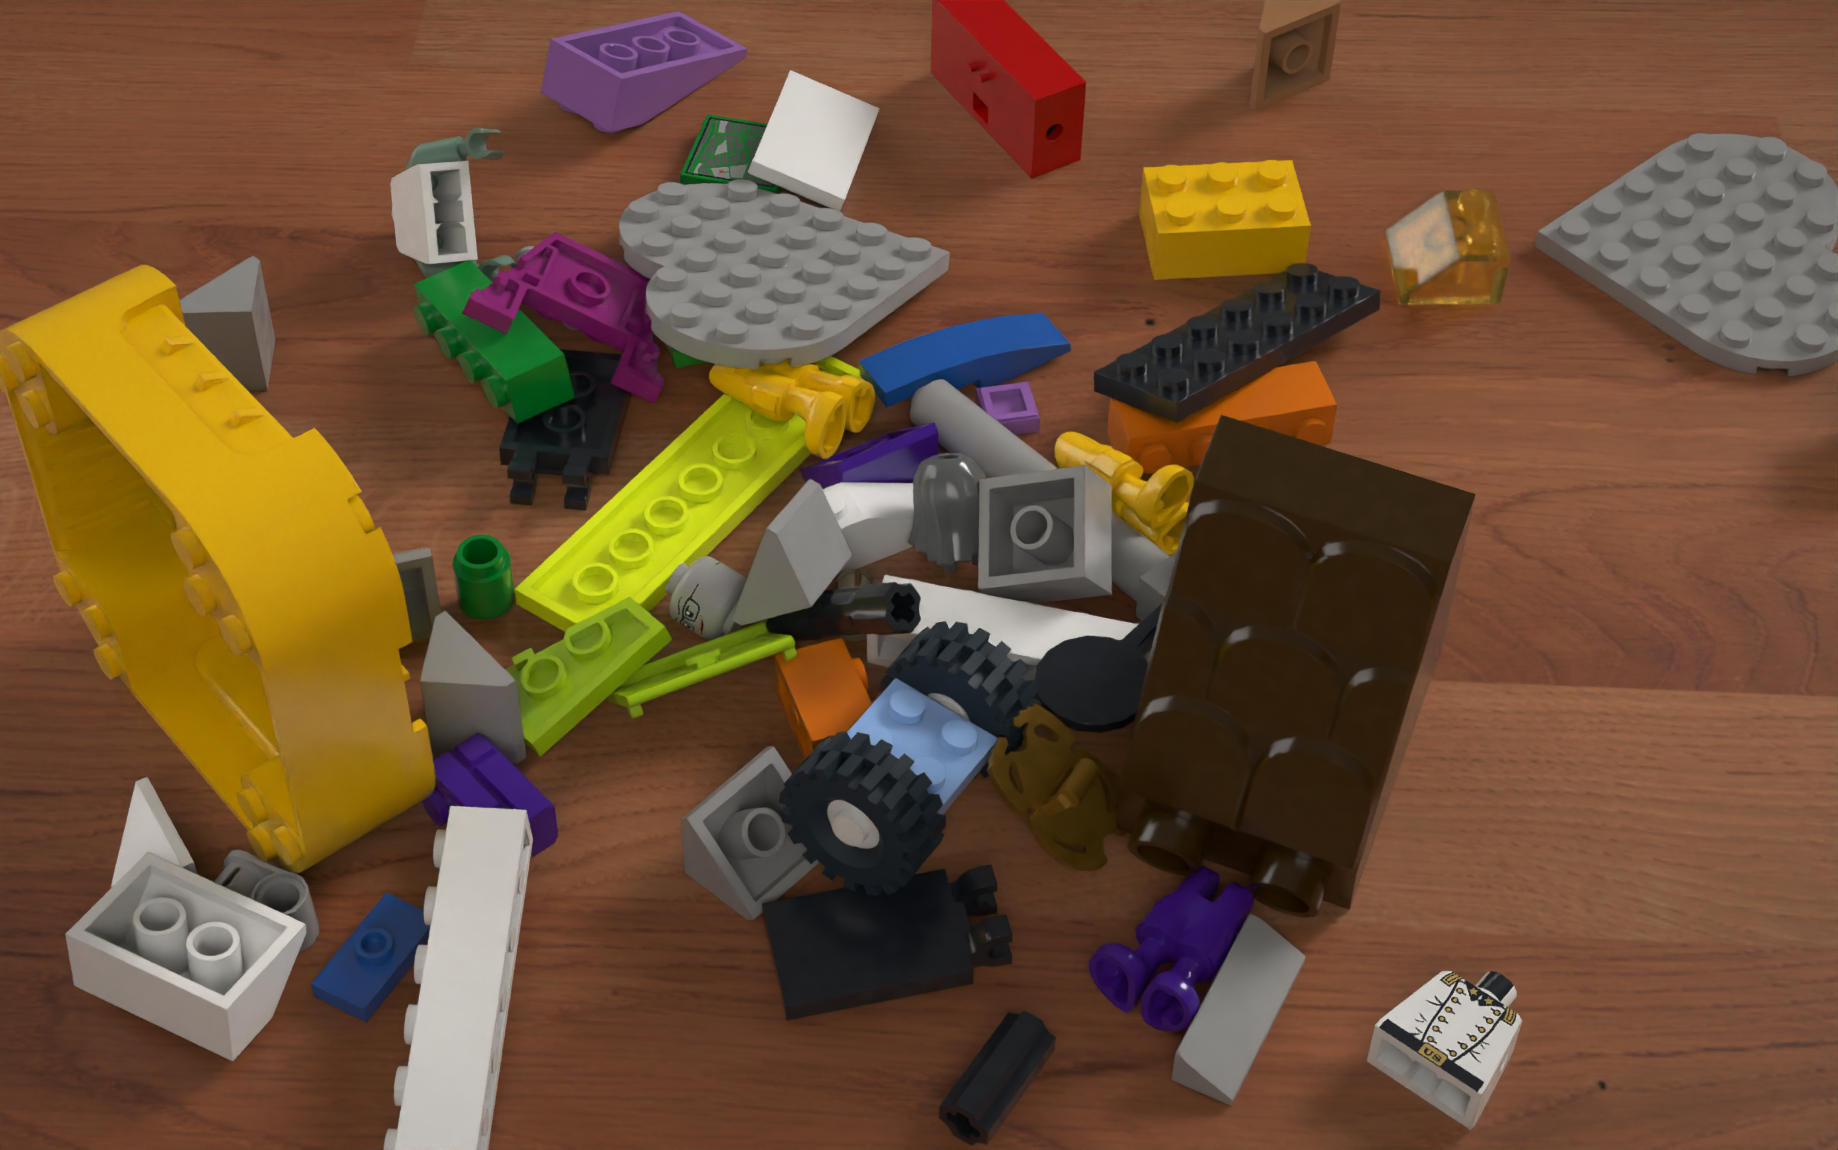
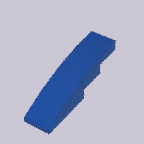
(967, 353)

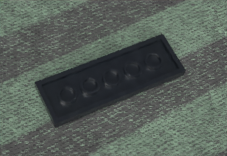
(1236, 342)

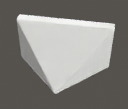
(151, 831)

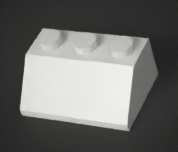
(186, 955)

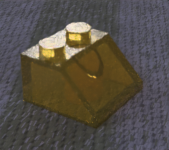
(1450, 250)

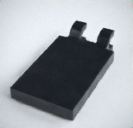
(570, 437)
(870, 949)

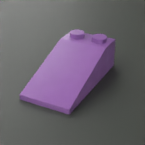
(635, 68)

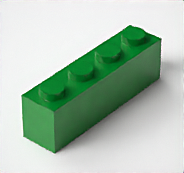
(516, 369)

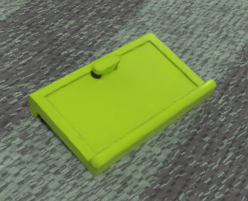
(700, 664)

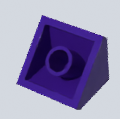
(880, 460)

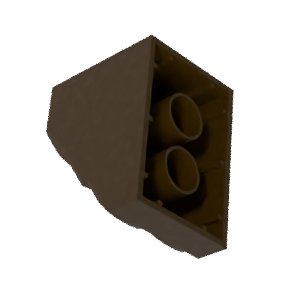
(1289, 664)

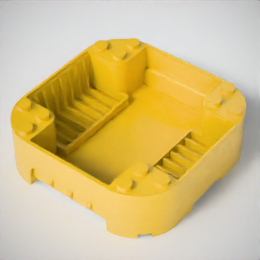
(219, 568)

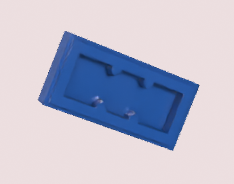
(373, 958)

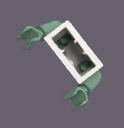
(435, 204)

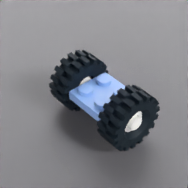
(879, 793)

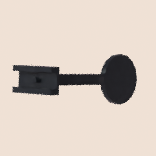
(1096, 679)

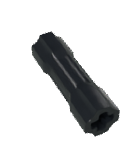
(865, 610)

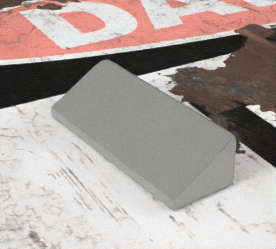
(1237, 1012)

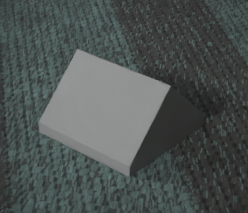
(235, 322)
(795, 558)
(468, 693)
(738, 839)

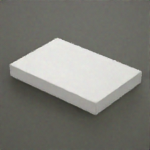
(814, 141)

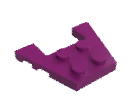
(585, 292)

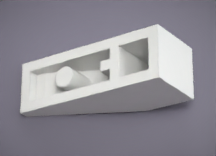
(872, 518)

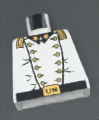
(1450, 1042)

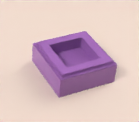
(1010, 406)

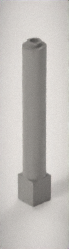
(965, 428)

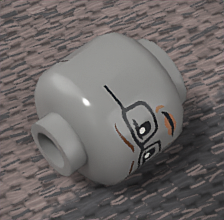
(705, 597)

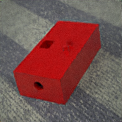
(1009, 82)

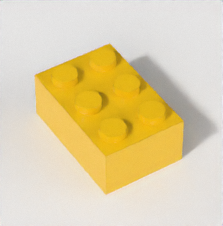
(1223, 219)

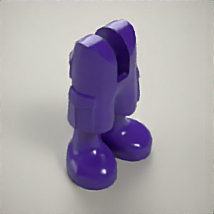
(1179, 930)

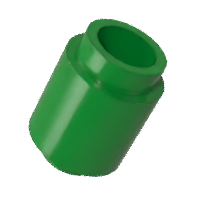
(483, 577)

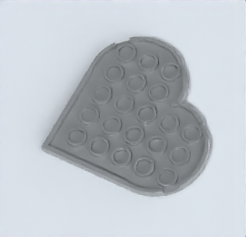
(1717, 249)
(764, 275)

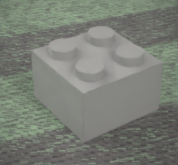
(1045, 535)

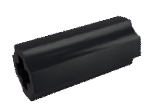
(997, 1078)

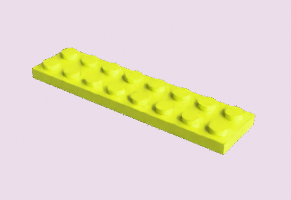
(670, 512)

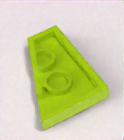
(582, 670)

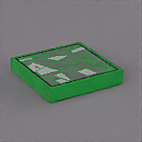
(725, 153)

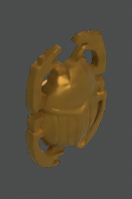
(1060, 787)

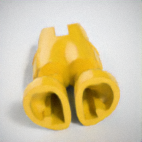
(821, 399)
(1152, 506)

